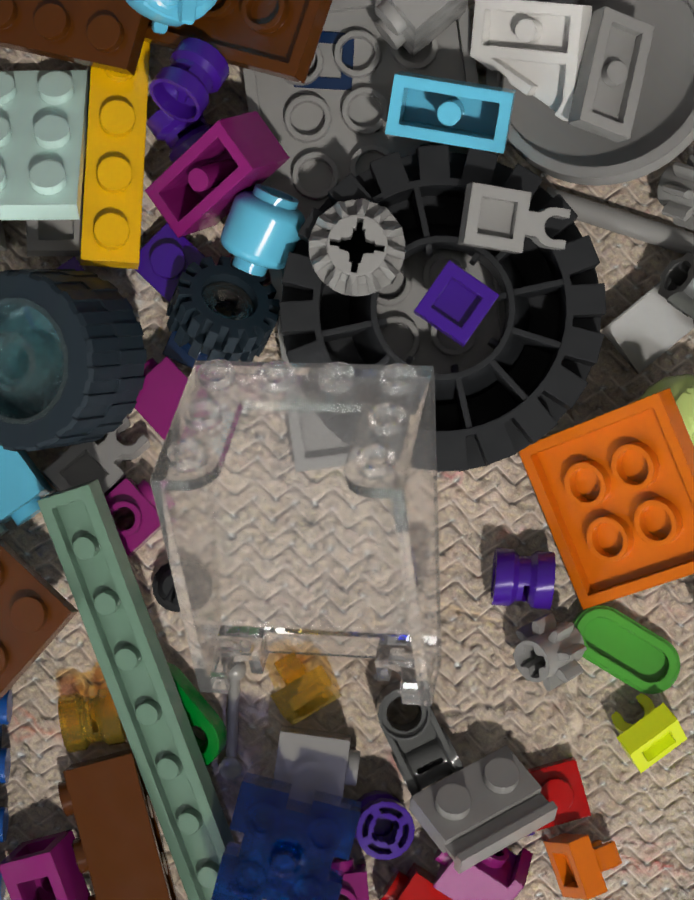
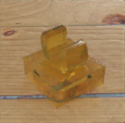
(304, 690)

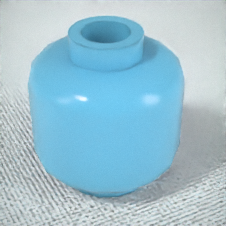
(262, 229)

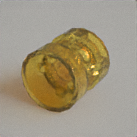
(89, 720)

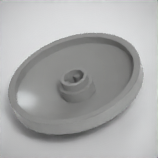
(662, 118)

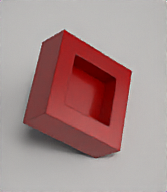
(564, 787)

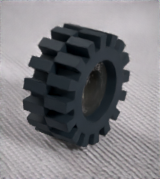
(215, 334)

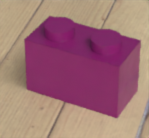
(218, 166)

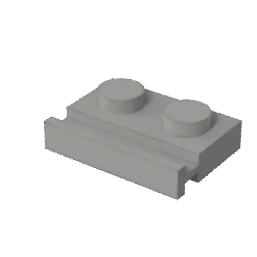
(482, 808)

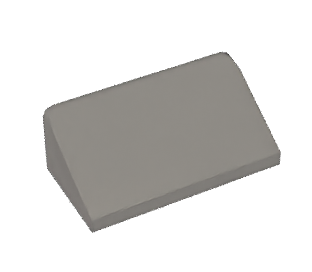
(647, 329)

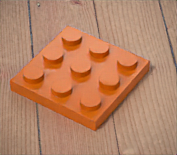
(619, 498)

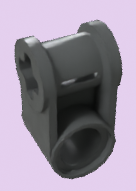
(418, 747)

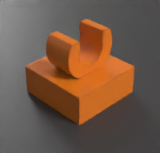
(580, 863)

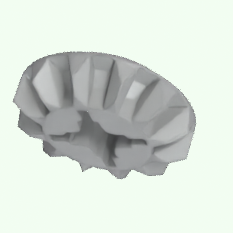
(376, 268)

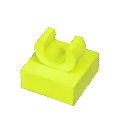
(650, 736)

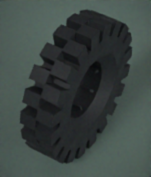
(547, 294)

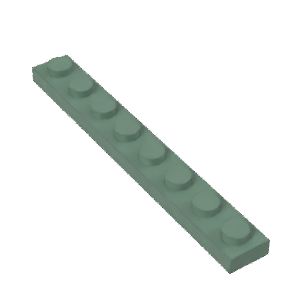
(139, 682)

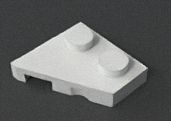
(533, 46)

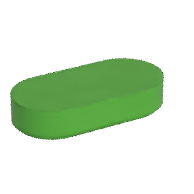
(627, 649)

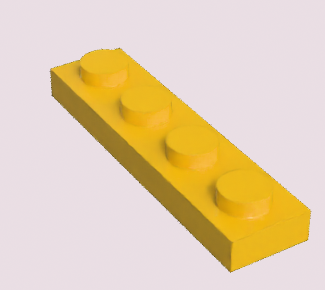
(115, 166)

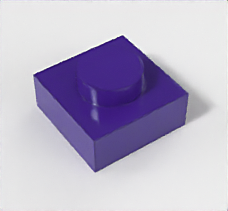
(165, 259)
(456, 303)

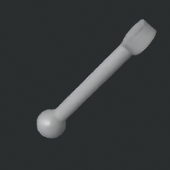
(231, 766)

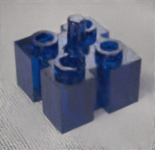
(286, 844)

